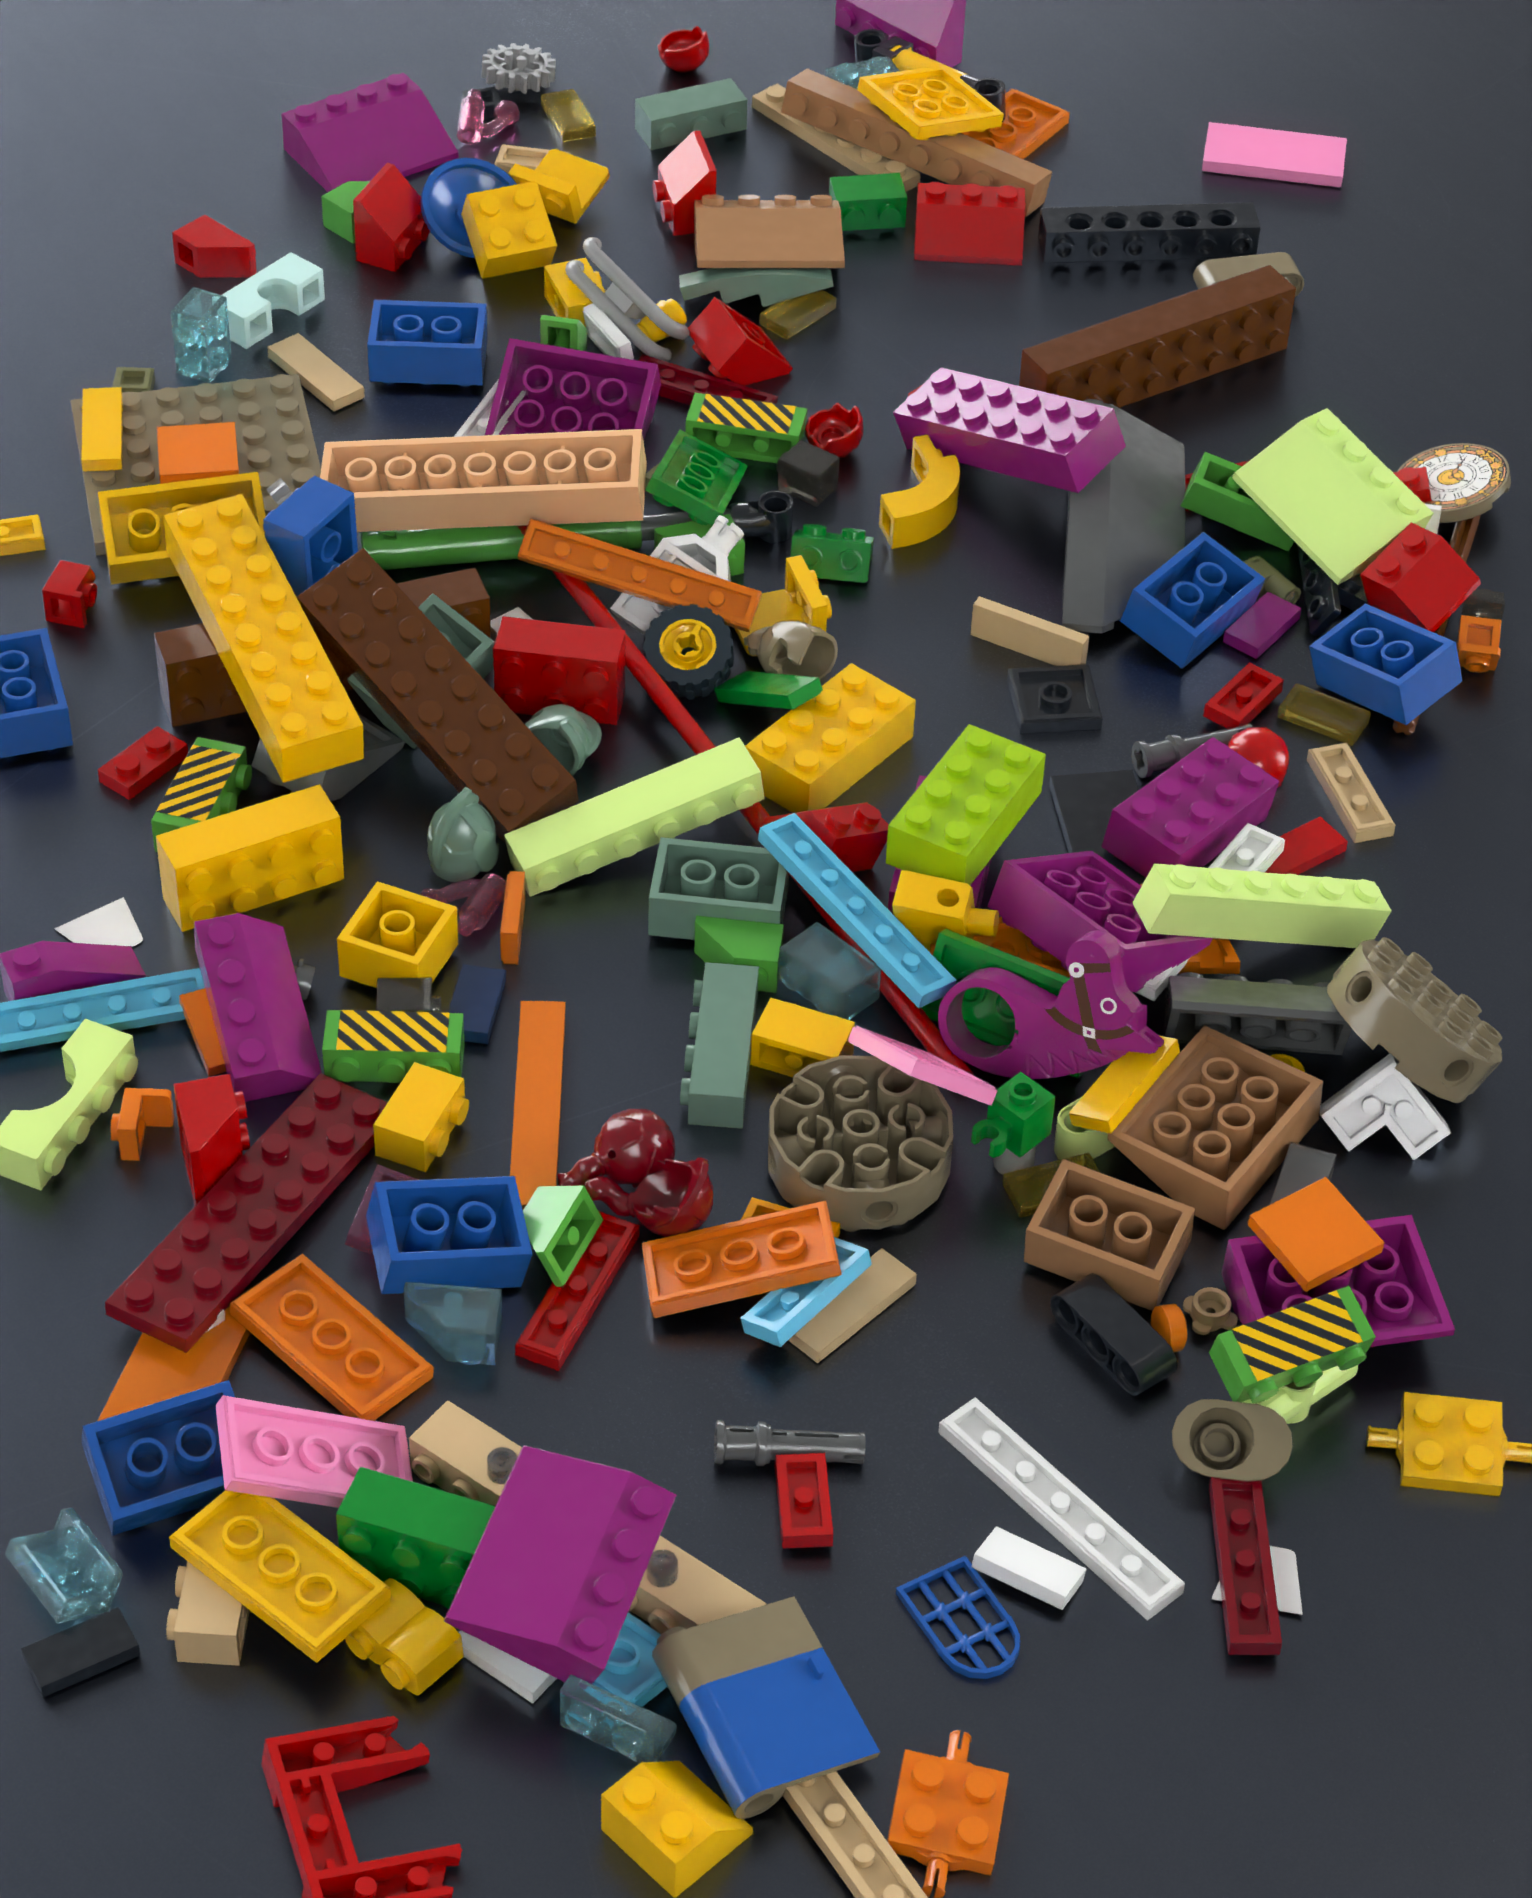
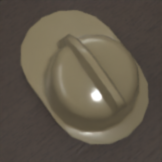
(1232, 1440)

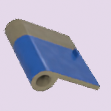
(762, 1703)

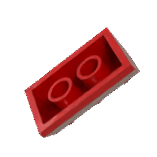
(969, 223)

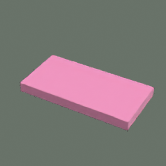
(1274, 154)
(922, 1065)
(303, 1451)

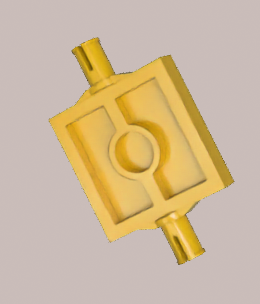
(1450, 1444)

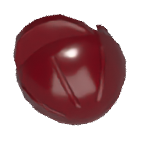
(625, 1150)
(665, 1201)

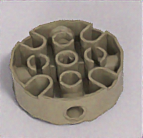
(1416, 1019)
(860, 1142)

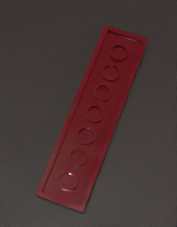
(248, 1214)

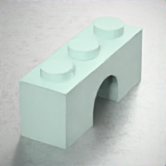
(285, 284)

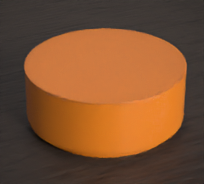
(1171, 1325)

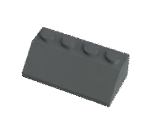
(1255, 1013)

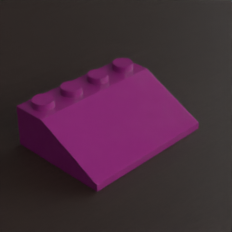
(931, 25)
(365, 128)
(572, 391)
(1080, 892)
(1392, 1288)
(561, 1562)

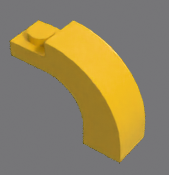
(929, 507)

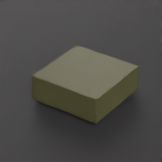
(134, 379)

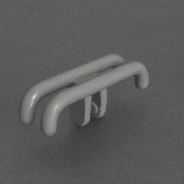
(623, 301)

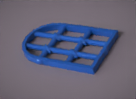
(965, 1601)

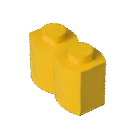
(407, 1641)

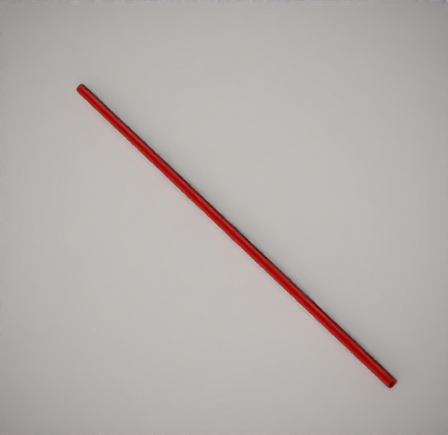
(699, 742)

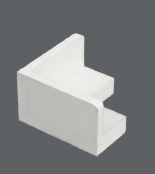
(1380, 1099)

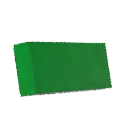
(768, 690)

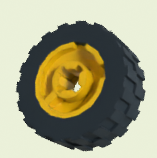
(697, 670)

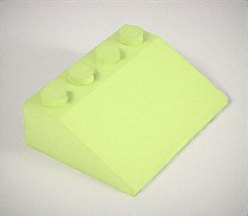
(1331, 495)

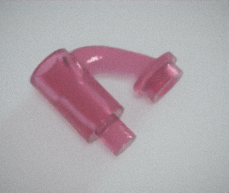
(471, 116)
(483, 900)

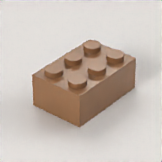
(1109, 1230)

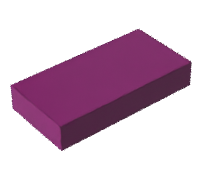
(1262, 625)

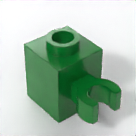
(1018, 1117)

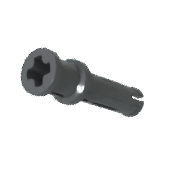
(1165, 753)
(762, 1443)

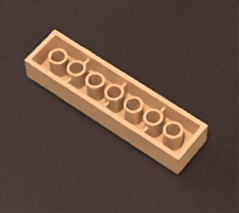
(491, 479)

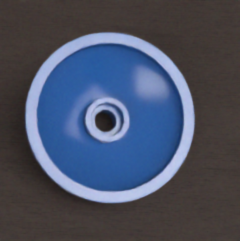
(445, 197)

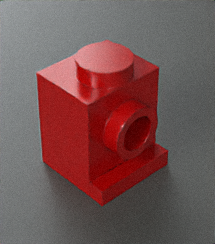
(69, 594)

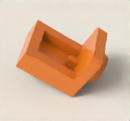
(1478, 643)
(140, 1109)

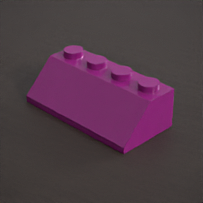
(256, 1005)

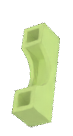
(39, 1140)

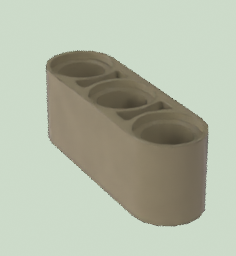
(1221, 269)

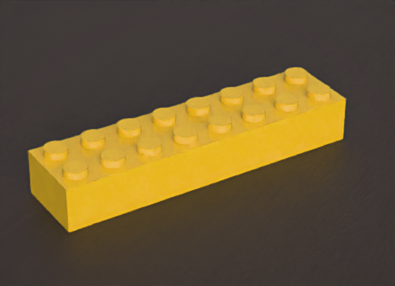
(264, 638)

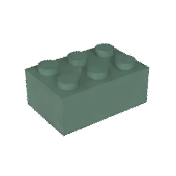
(713, 882)

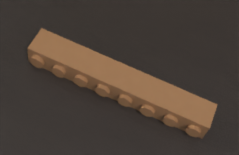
(951, 159)

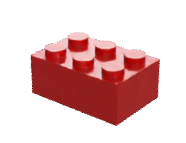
(560, 664)

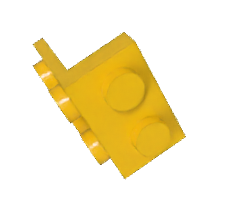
(564, 182)
(797, 602)

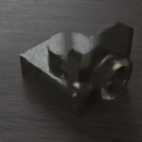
(1484, 604)

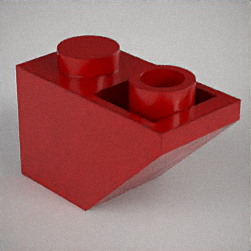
(213, 250)

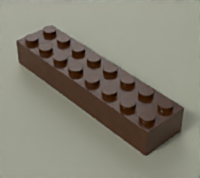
(1166, 342)
(200, 689)
(436, 695)

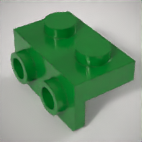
(833, 554)

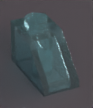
(456, 1320)

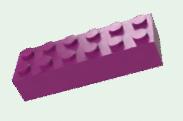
(1012, 429)

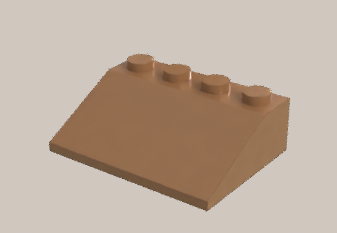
(768, 232)
(1218, 1124)

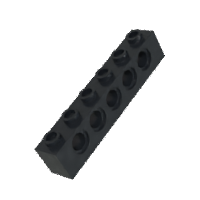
(1148, 232)

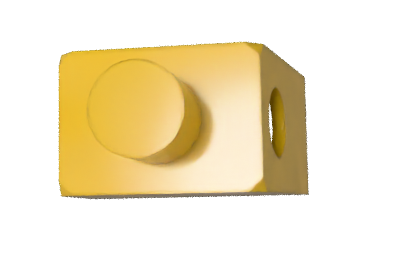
(934, 904)

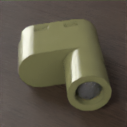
(1275, 581)

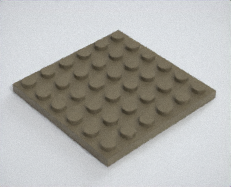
(269, 424)

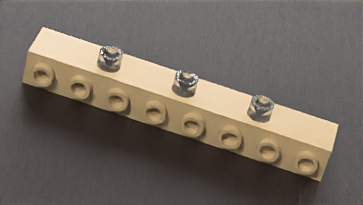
(476, 1462)

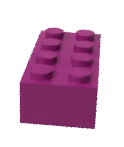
(1190, 810)

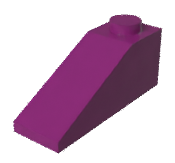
(65, 966)

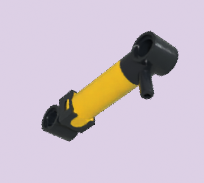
(875, 43)

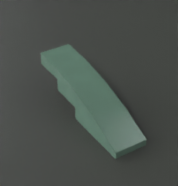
(770, 283)

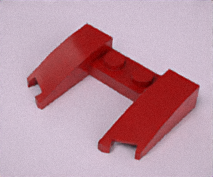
(304, 1780)

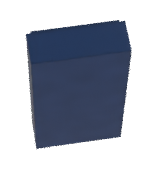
(478, 998)

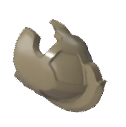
(793, 649)

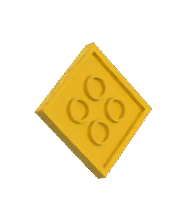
(930, 102)

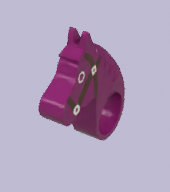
(1059, 1035)

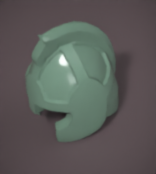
(566, 734)
(462, 839)

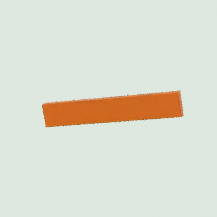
(637, 573)
(538, 1096)

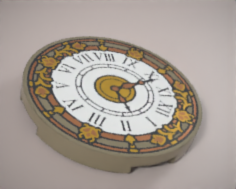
(1463, 478)

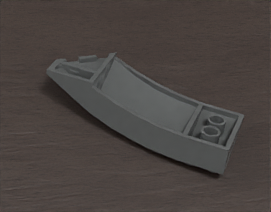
(1122, 525)

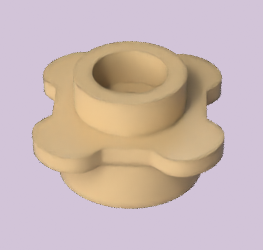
(1210, 1311)

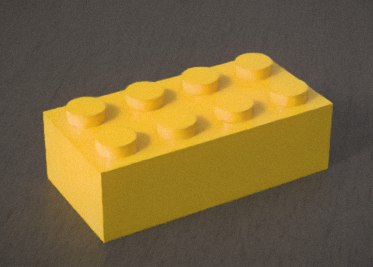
(135, 520)
(832, 740)
(251, 857)

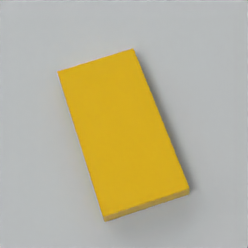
(281, 1570)

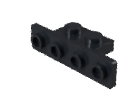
(1325, 596)

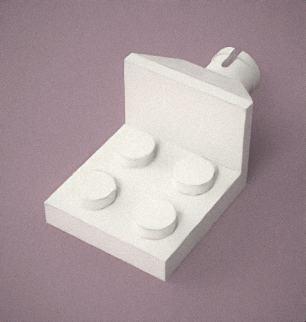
(690, 551)

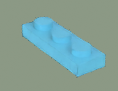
(789, 1309)

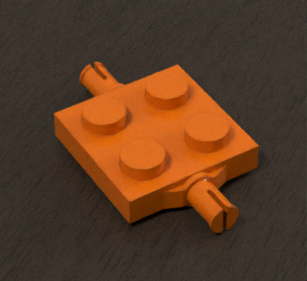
(947, 1813)

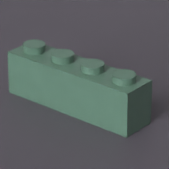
(722, 1045)

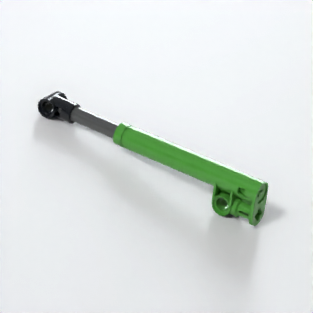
(402, 549)

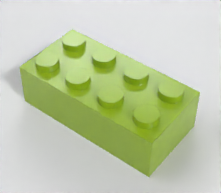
(965, 807)

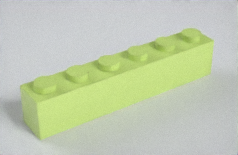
(635, 816)
(1260, 906)

